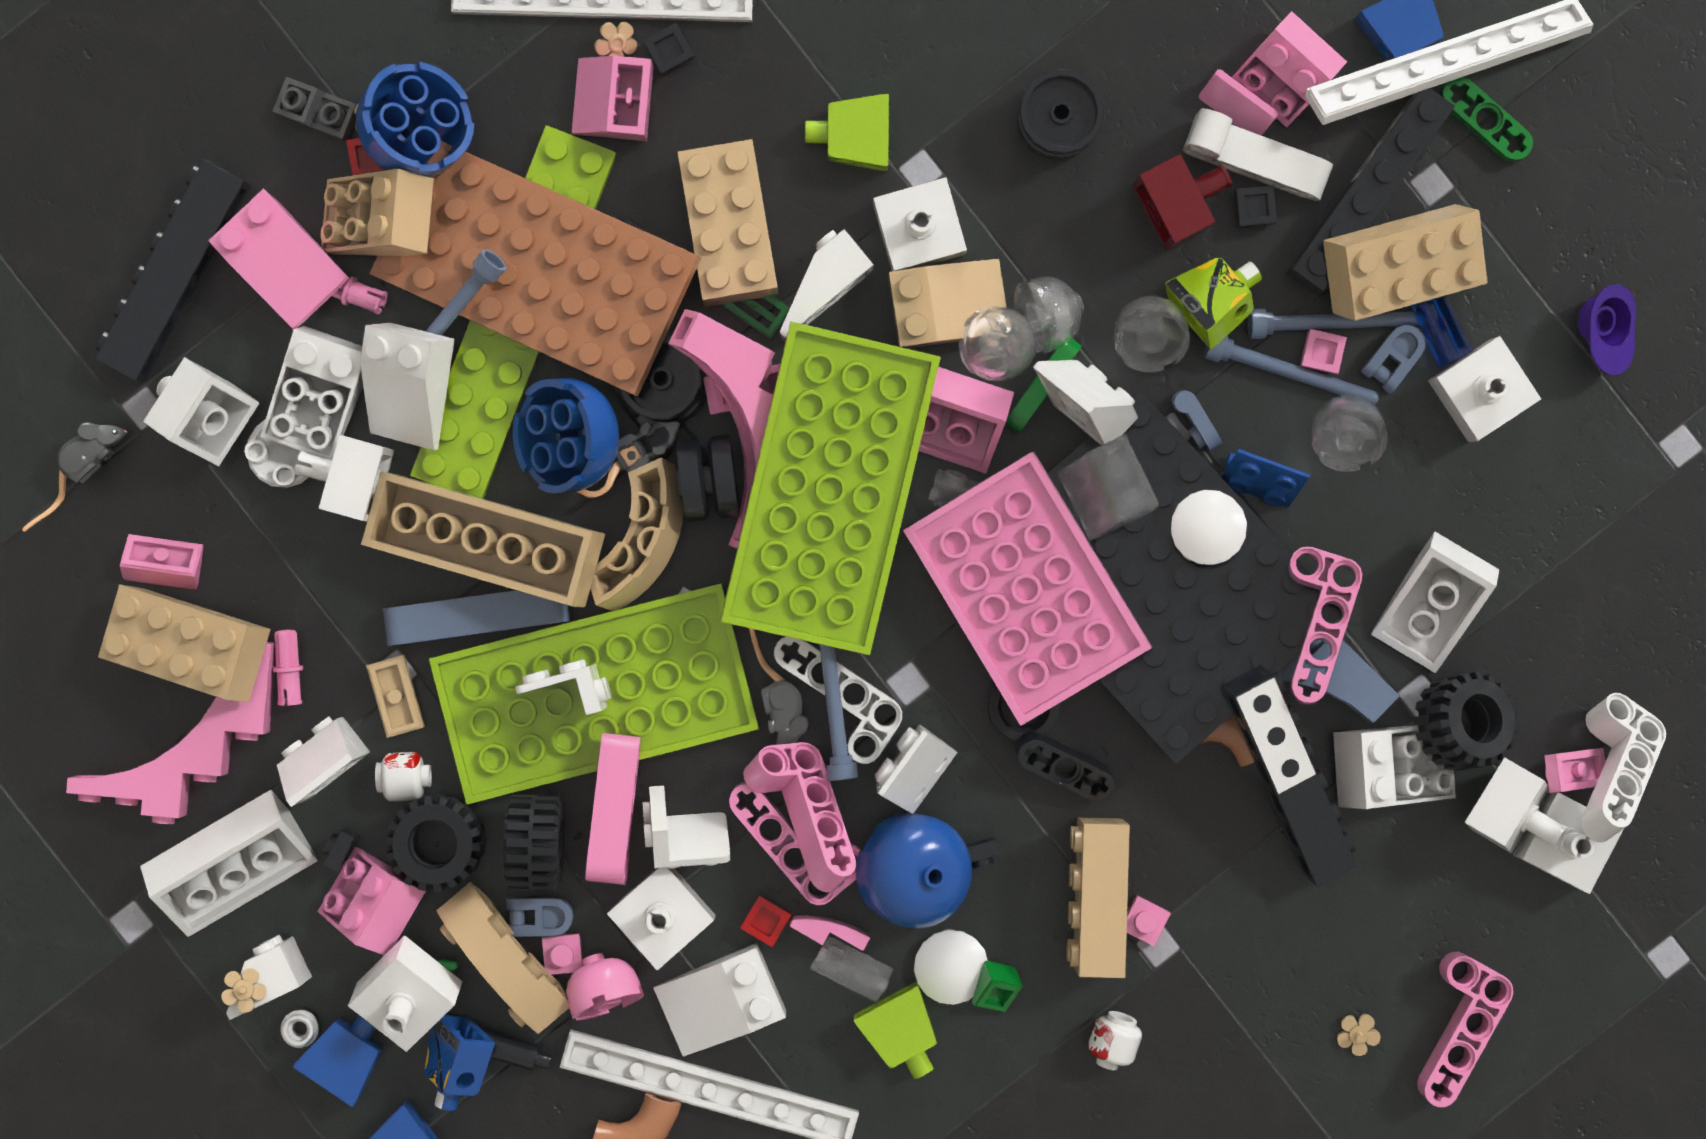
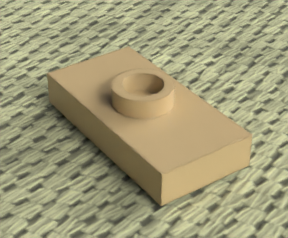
(395, 696)

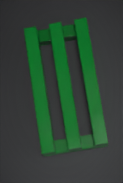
(776, 321)

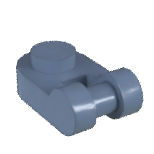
(1402, 345)
(1202, 431)
(552, 916)

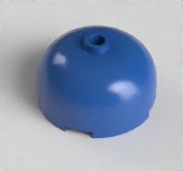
(422, 107)
(565, 435)
(914, 870)

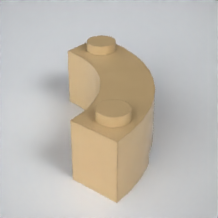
(649, 540)
(489, 944)

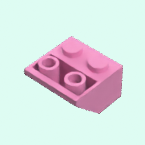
(1288, 65)
(613, 97)
(370, 902)

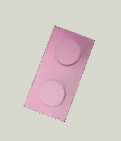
(1574, 769)

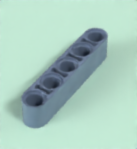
(470, 616)

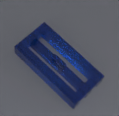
(1436, 329)

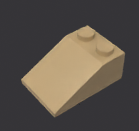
(938, 299)

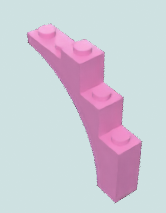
(737, 370)
(203, 752)

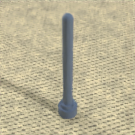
(486, 268)
(1265, 323)
(1228, 350)
(841, 763)

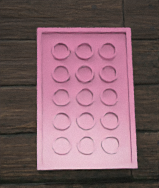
(1027, 588)

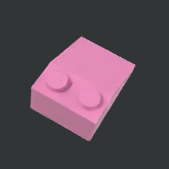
(279, 259)

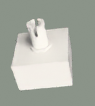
(919, 225)
(1484, 389)
(200, 411)
(349, 476)
(1512, 807)
(1577, 857)
(661, 915)
(405, 993)

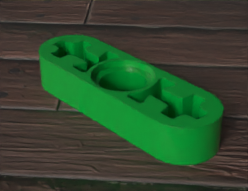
(1499, 145)
(1036, 393)

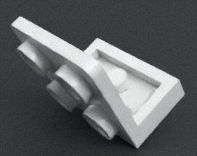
(592, 688)
(684, 838)

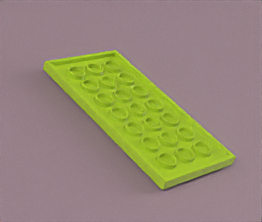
(830, 488)
(669, 679)

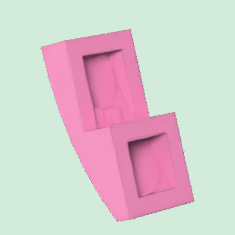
(819, 928)

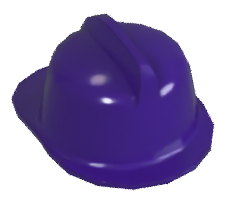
(1609, 328)

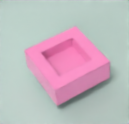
(1323, 351)
(1146, 920)
(562, 953)

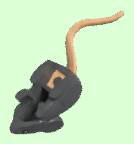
(640, 449)
(82, 457)
(782, 702)

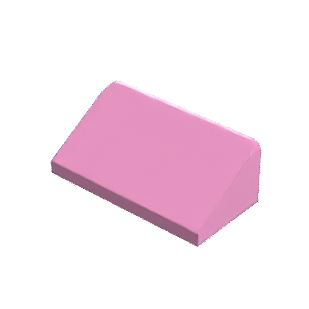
(1238, 103)
(161, 562)

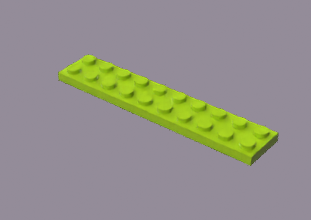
(491, 368)

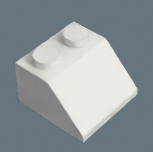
(279, 970)

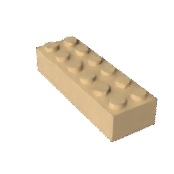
(483, 539)

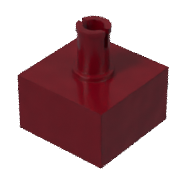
(1177, 200)

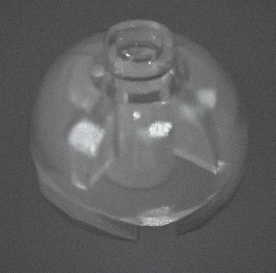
(1051, 311)
(1151, 334)
(997, 344)
(1348, 433)

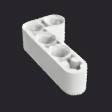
(1255, 156)
(864, 710)
(1635, 747)

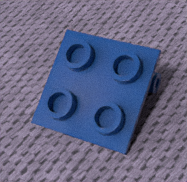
(1263, 478)

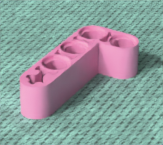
(1318, 628)
(812, 807)
(613, 809)
(778, 846)
(1456, 1032)

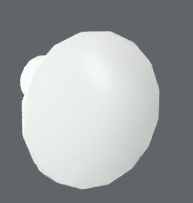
(273, 461)
(1208, 527)
(949, 966)

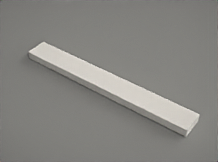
(617, 9)
(1448, 60)
(707, 1088)

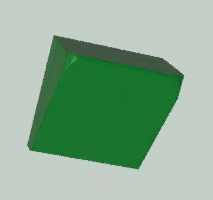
(996, 986)

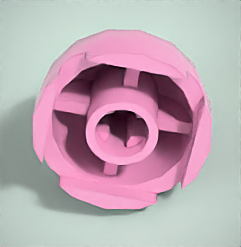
(601, 986)

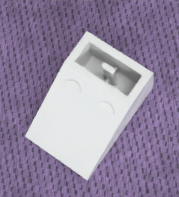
(314, 392)
(914, 769)
(1387, 769)

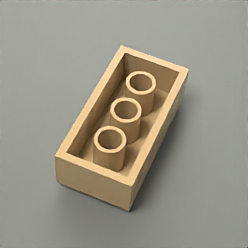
(728, 223)
(1405, 262)
(184, 643)
(1100, 897)

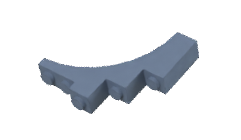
(1350, 681)

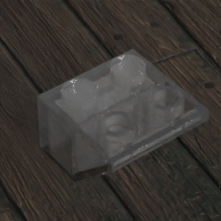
(1108, 488)

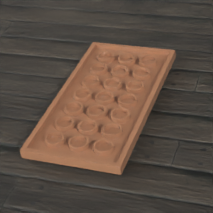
(572, 278)

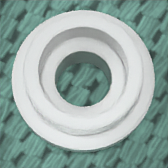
(289, 1034)

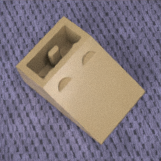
(377, 214)

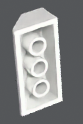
(227, 863)

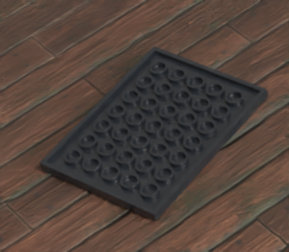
(1197, 617)

